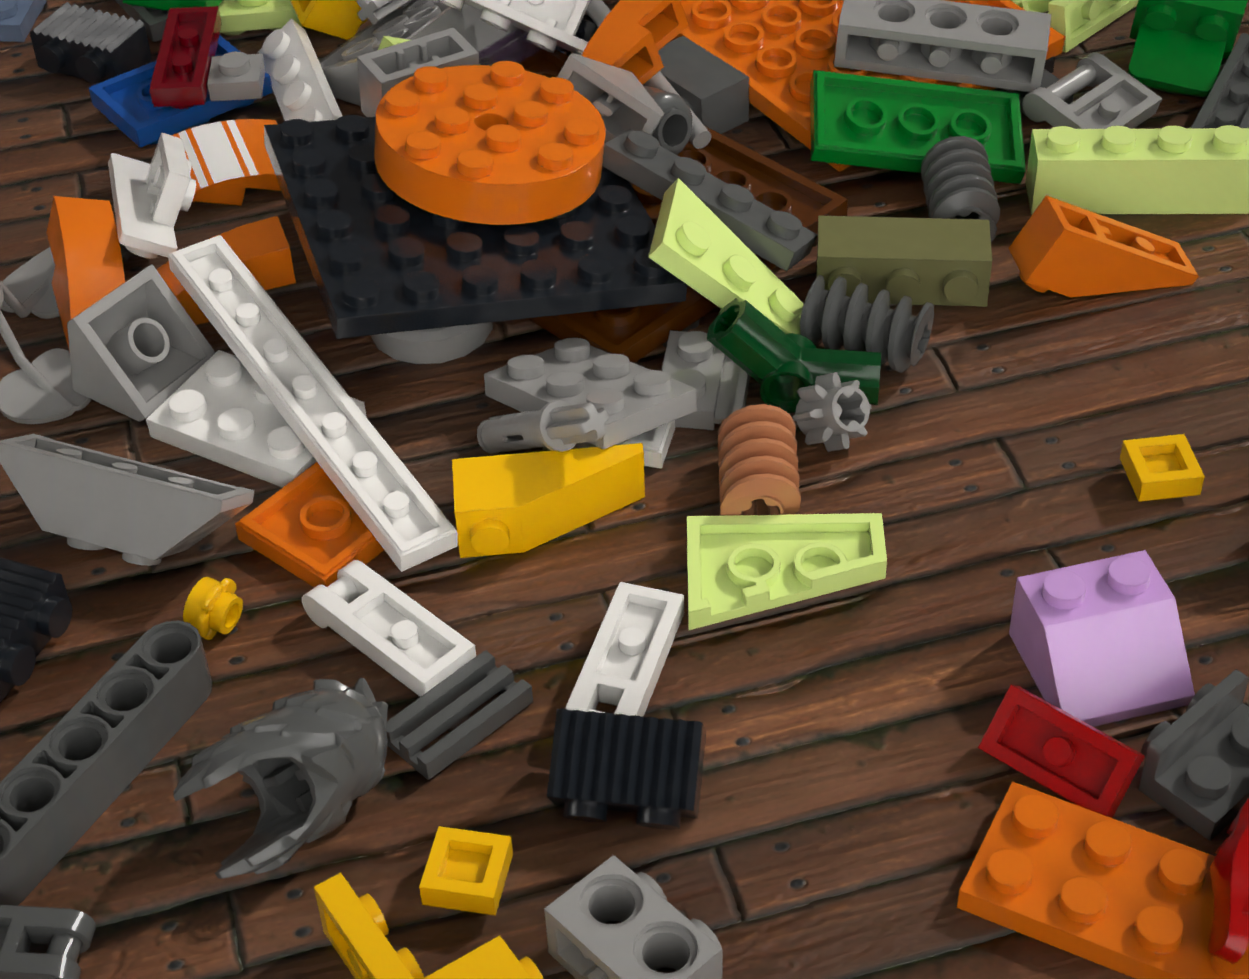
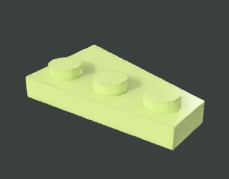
(716, 262)
(775, 560)

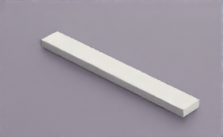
(314, 404)

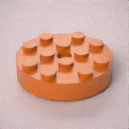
(489, 143)

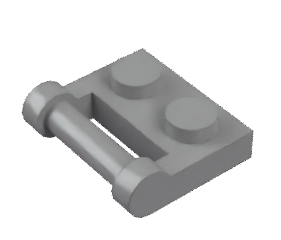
(1114, 102)

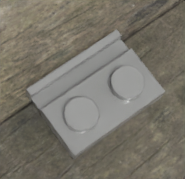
(717, 379)

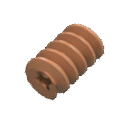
(758, 462)

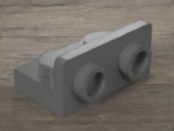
(1202, 759)

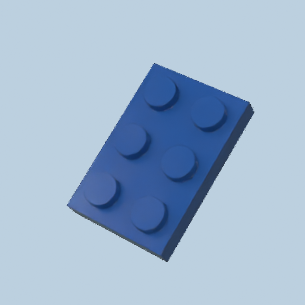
(130, 107)

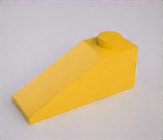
(536, 496)

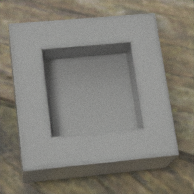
(236, 76)

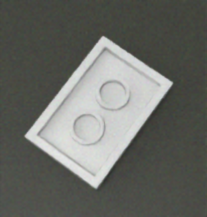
(232, 422)

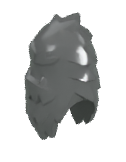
(303, 766)

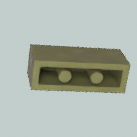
(912, 257)

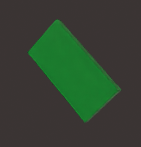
(898, 121)

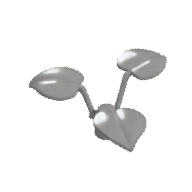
(42, 388)

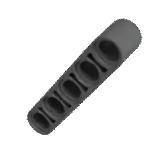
(97, 752)

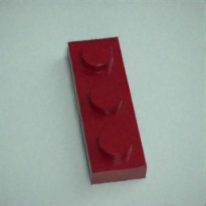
(185, 57)

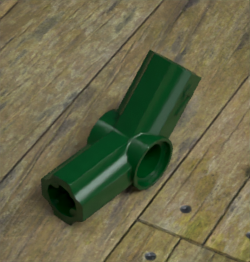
(788, 360)

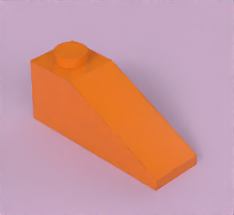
(1094, 255)

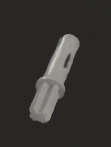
(554, 426)

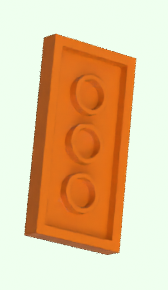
(1097, 889)

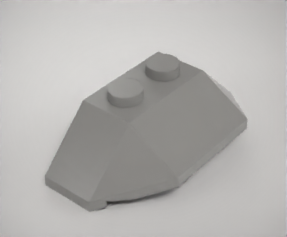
(116, 500)

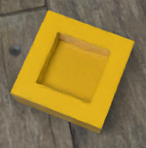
(1161, 467)
(466, 870)

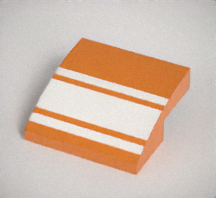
(228, 160)

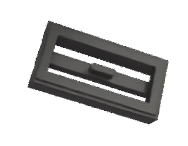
(449, 709)

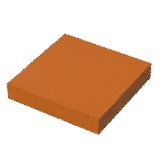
(309, 529)

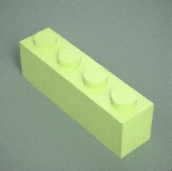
(1141, 169)

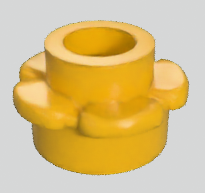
(213, 607)

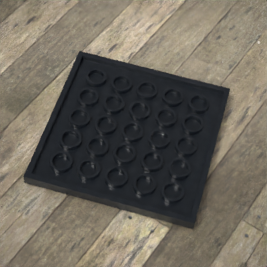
(407, 269)

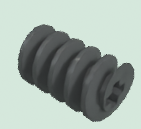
(960, 182)
(867, 327)

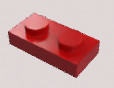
(1061, 751)

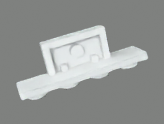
(547, 21)
(151, 196)

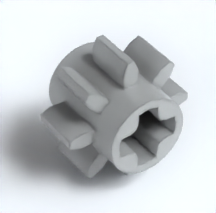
(832, 412)

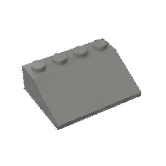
(409, 22)

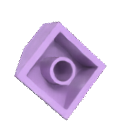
(1103, 639)

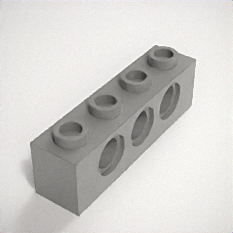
(945, 41)

